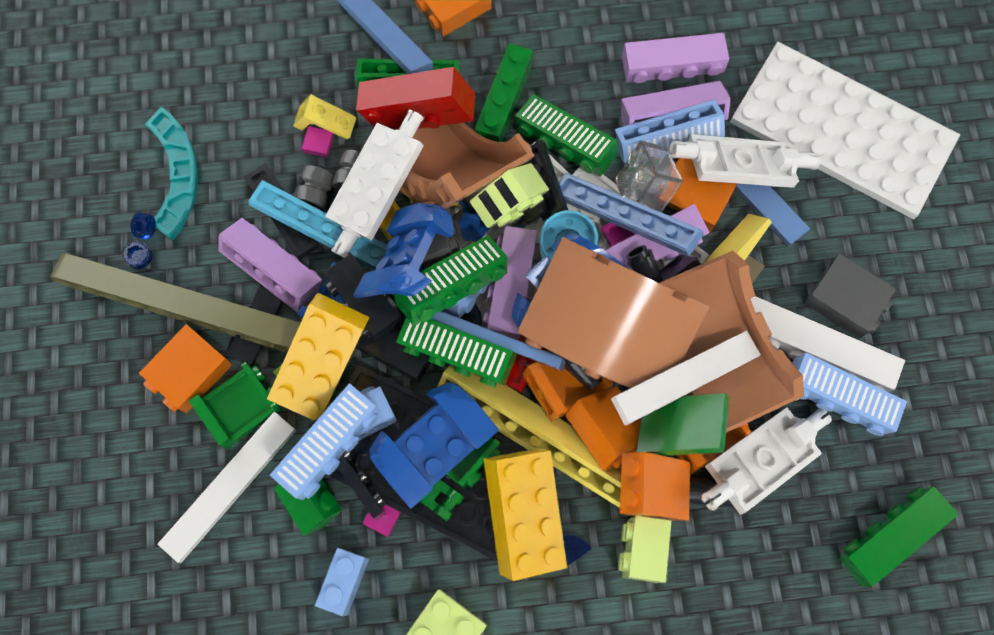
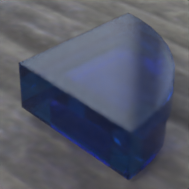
(574, 548)

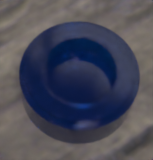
(143, 225)
(137, 255)

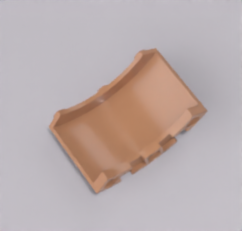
(459, 163)
(609, 317)
(760, 383)

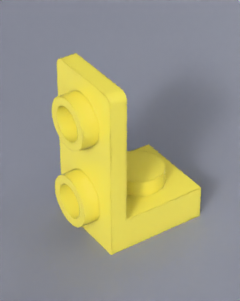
(325, 116)

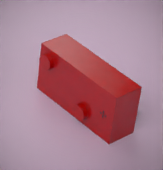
(436, 94)

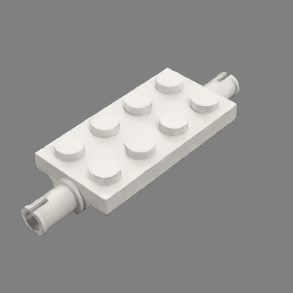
(744, 160)
(374, 181)
(764, 460)

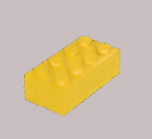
(317, 357)
(525, 513)

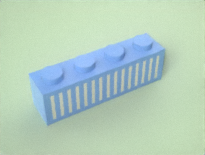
(677, 126)
(849, 396)
(325, 443)

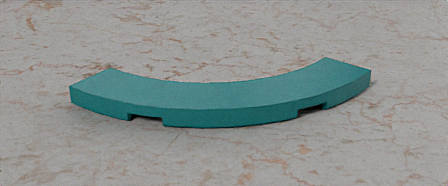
(183, 173)

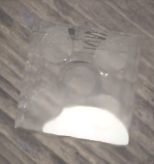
(649, 176)

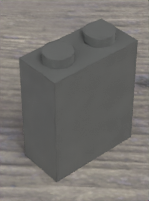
(851, 297)

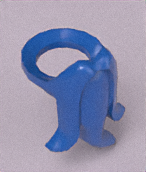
(471, 224)

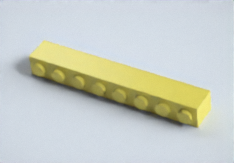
(531, 428)

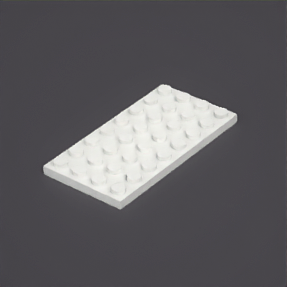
(853, 129)

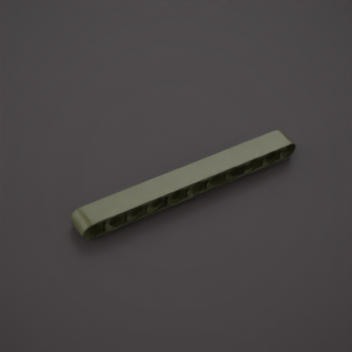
(175, 302)

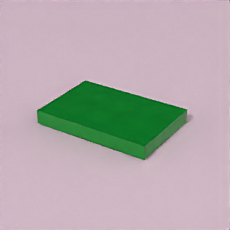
(686, 426)

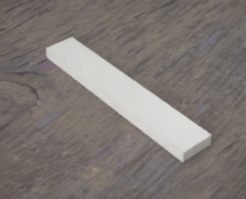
(685, 378)
(226, 488)

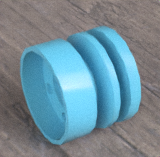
(561, 225)

